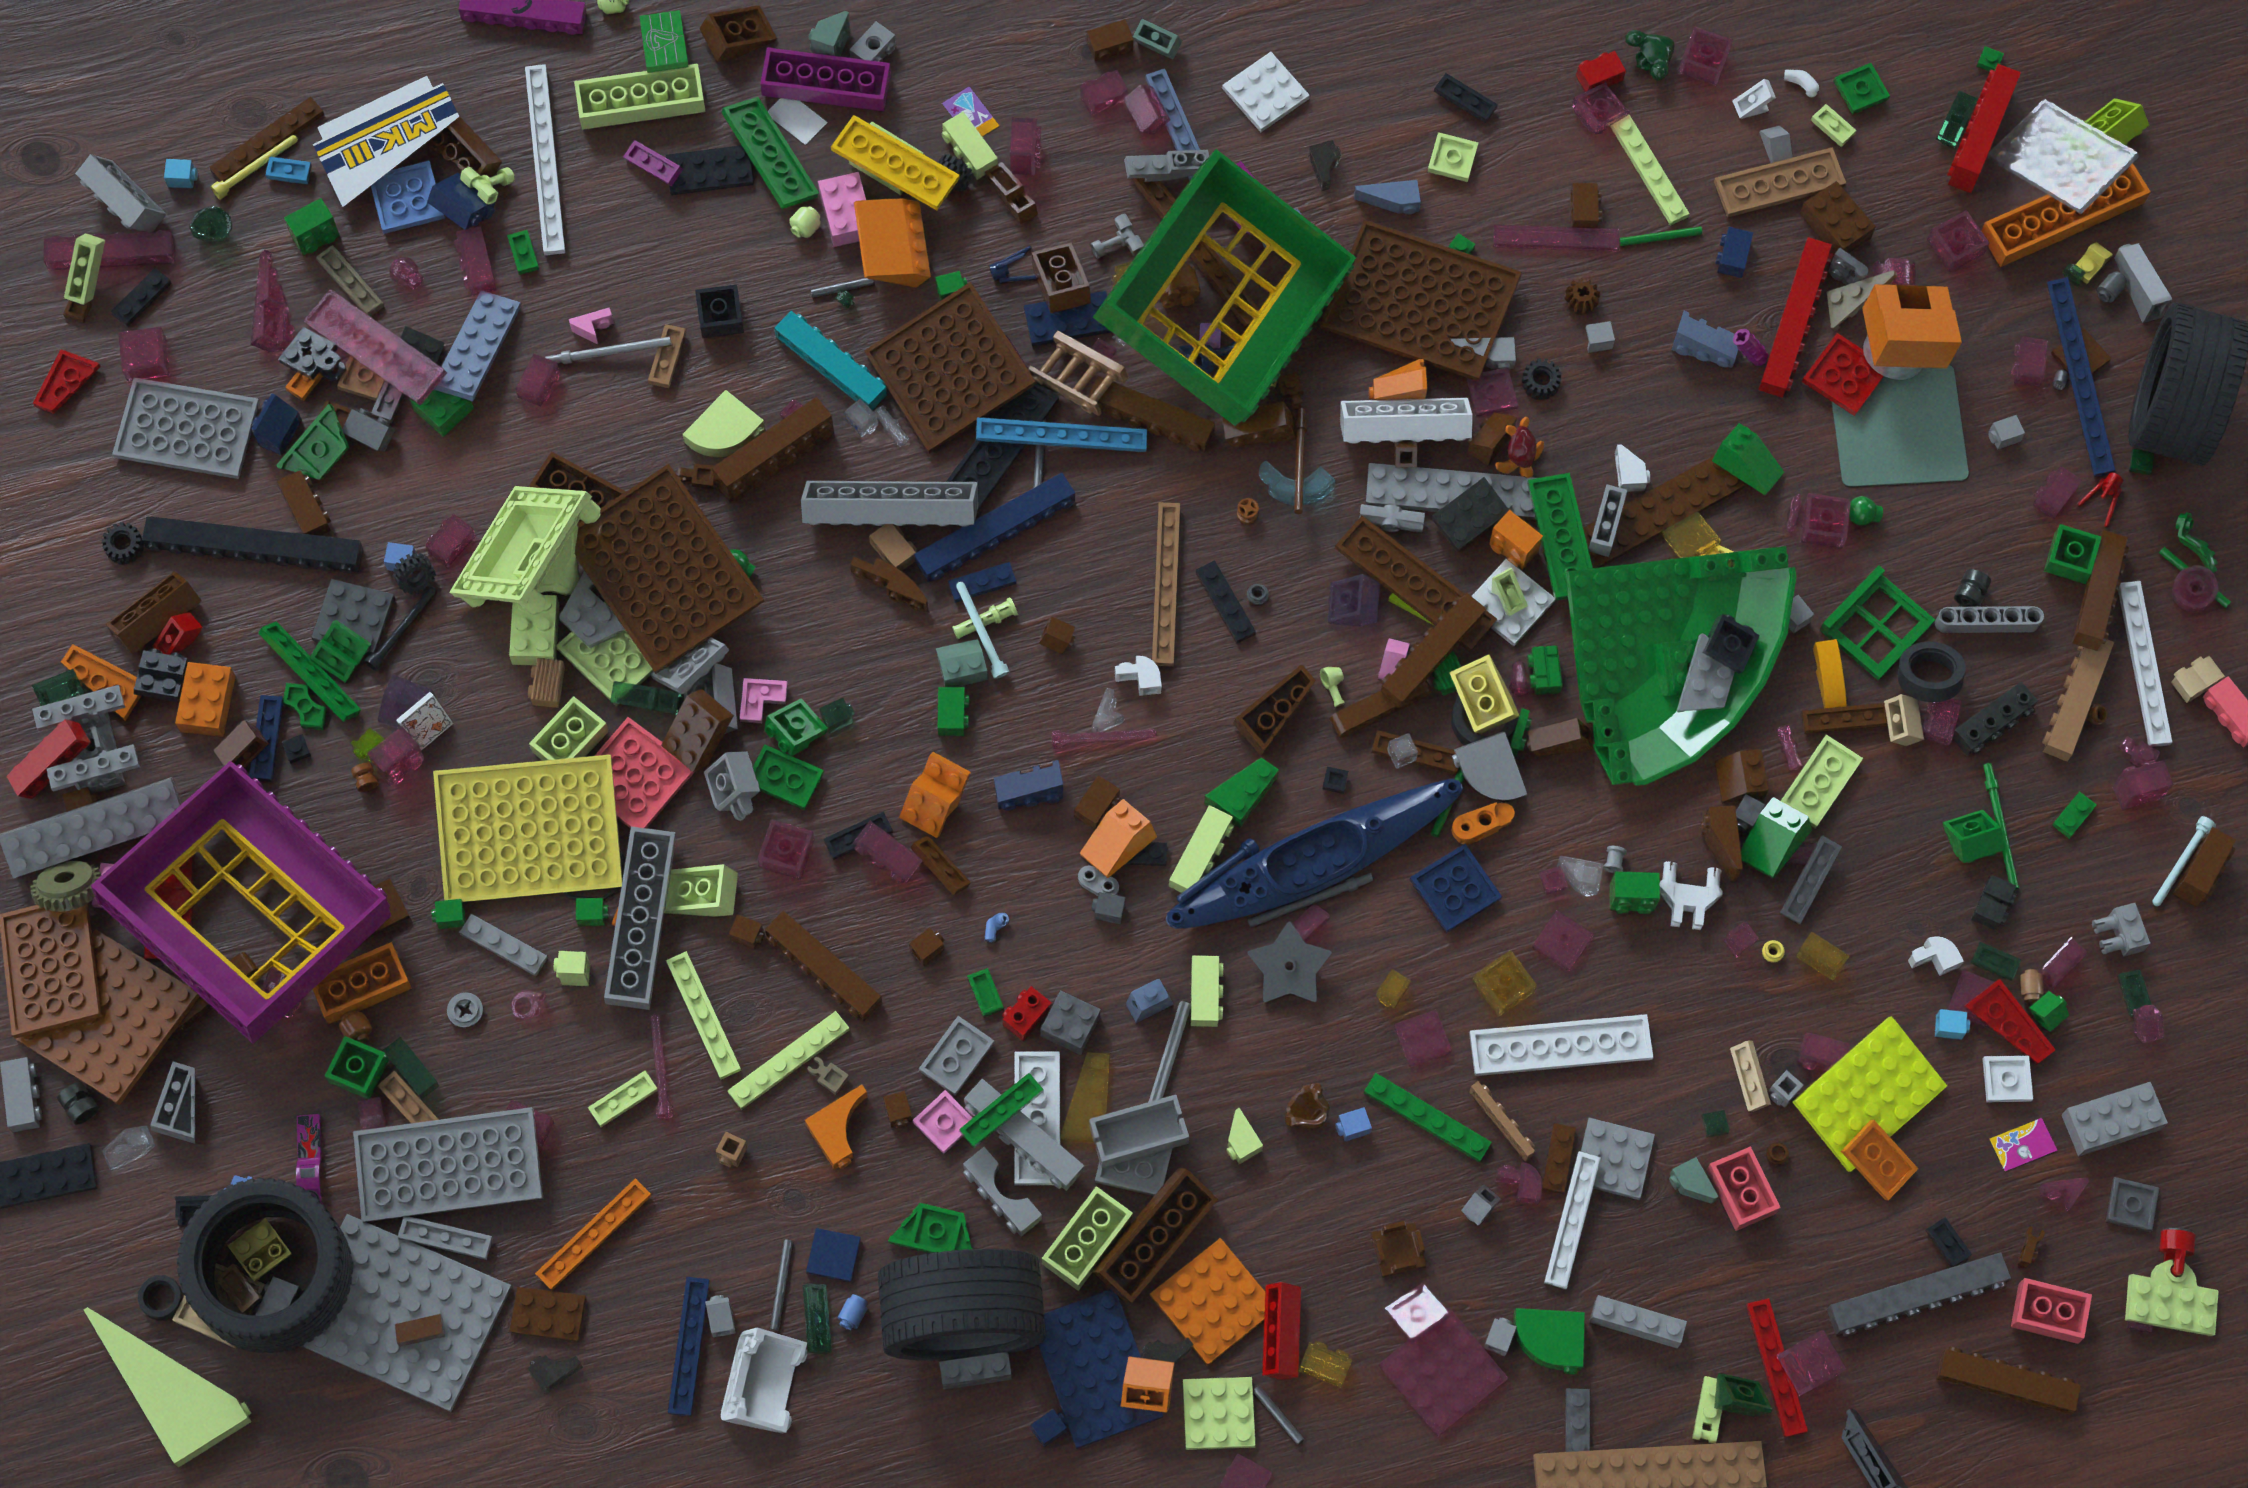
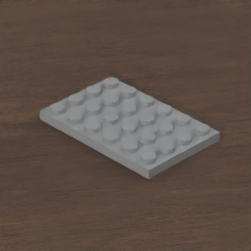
(186, 428)

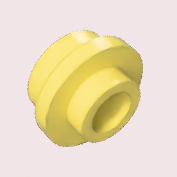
(1776, 946)

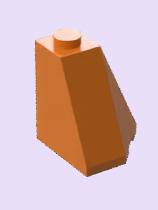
(1402, 383)

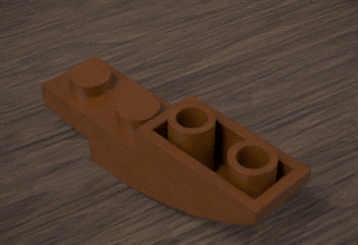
(898, 585)

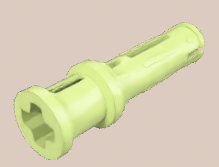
(995, 614)

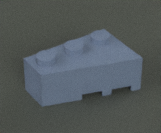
(1705, 342)

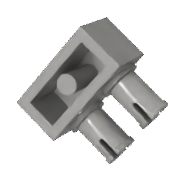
(2128, 929)

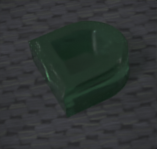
(2074, 274)

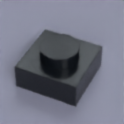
(296, 748)
(1335, 780)

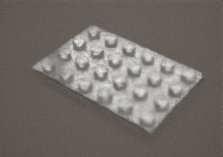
(2062, 156)

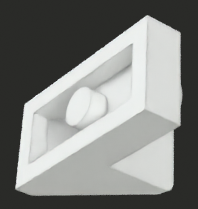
(1754, 100)

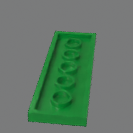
(770, 152)
(1561, 529)

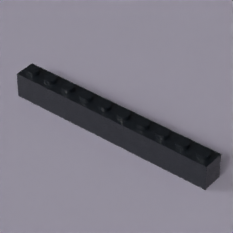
(252, 544)

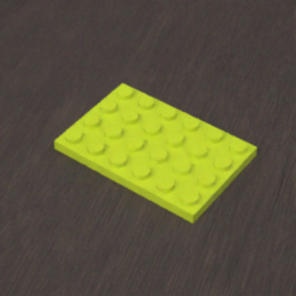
(1877, 1081)

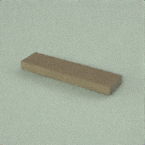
(350, 281)

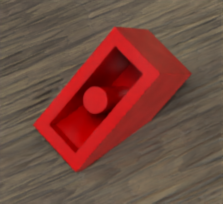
(178, 634)

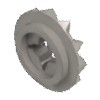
(464, 1000)

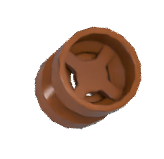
(364, 776)

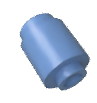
(852, 1312)

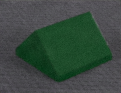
(1741, 1396)

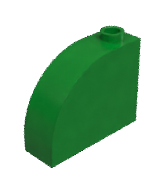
(1551, 1337)

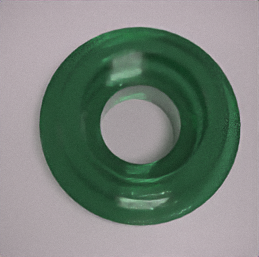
(845, 298)

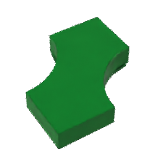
(311, 715)

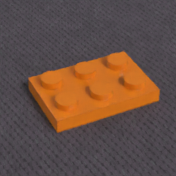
(1879, 1160)

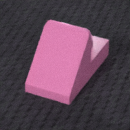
(585, 324)

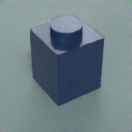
(1049, 1427)

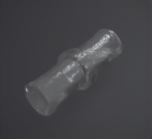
(891, 426)

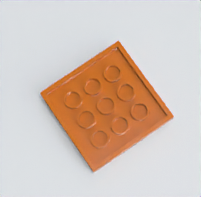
(1212, 1301)

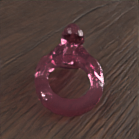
(536, 1000)

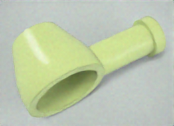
(1331, 678)

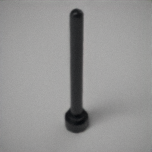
(376, 660)

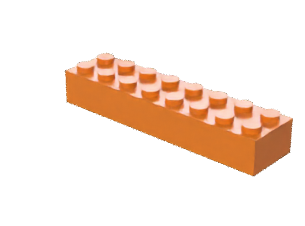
(2050, 221)

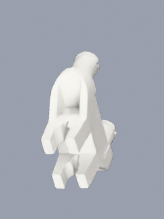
(1689, 897)

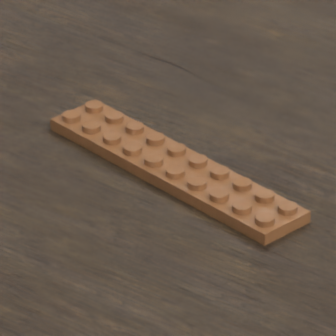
(1655, 1467)

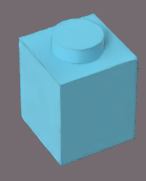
(180, 173)
(1951, 1024)

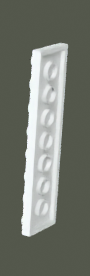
(1561, 1045)

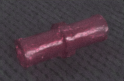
(1789, 748)

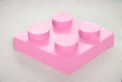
(942, 1121)

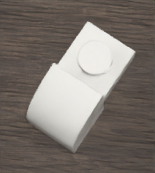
(1144, 671)
(1941, 952)

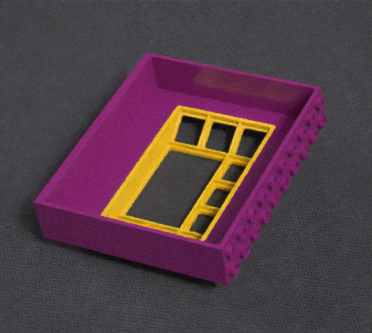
(286, 853)

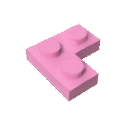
(758, 692)

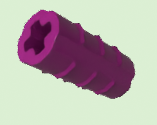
(1750, 347)

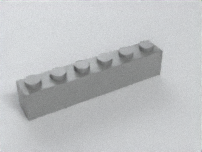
(1029, 1140)

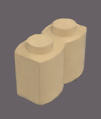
(2197, 679)

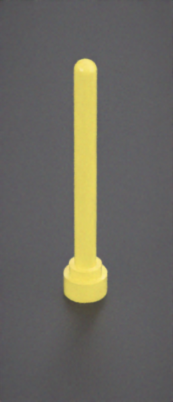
(221, 188)

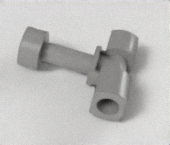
(1124, 237)

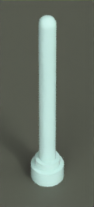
(999, 669)
(2203, 826)

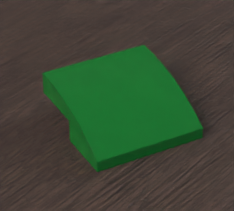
(340, 651)

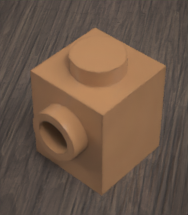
(731, 1150)

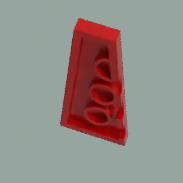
(2007, 1017)

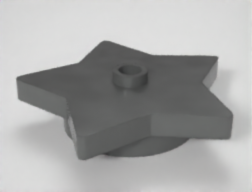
(1306, 961)

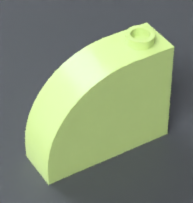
(723, 427)

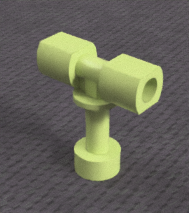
(484, 183)

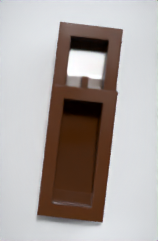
(1012, 193)

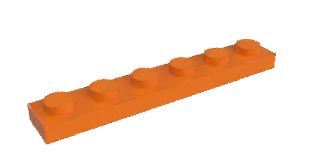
(593, 1234)

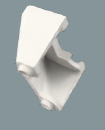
(762, 1380)

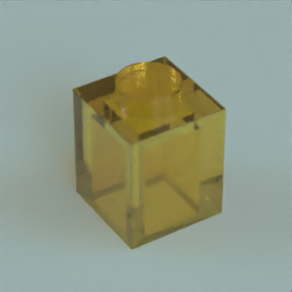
(1393, 989)

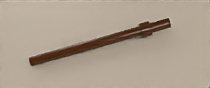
(1300, 430)

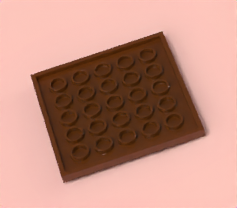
(950, 367)

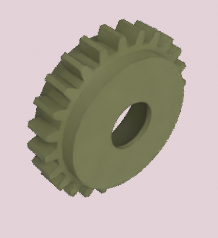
(65, 886)

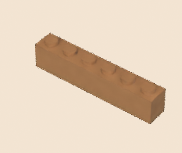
(2076, 701)

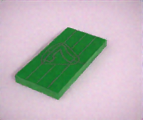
(663, 41)

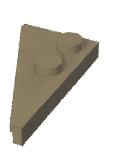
(1852, 297)

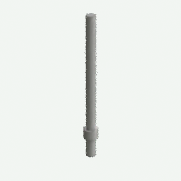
(568, 356)

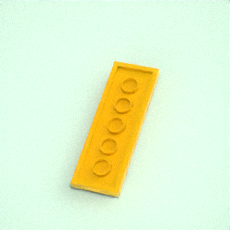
(895, 162)

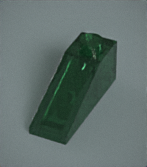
(1956, 119)

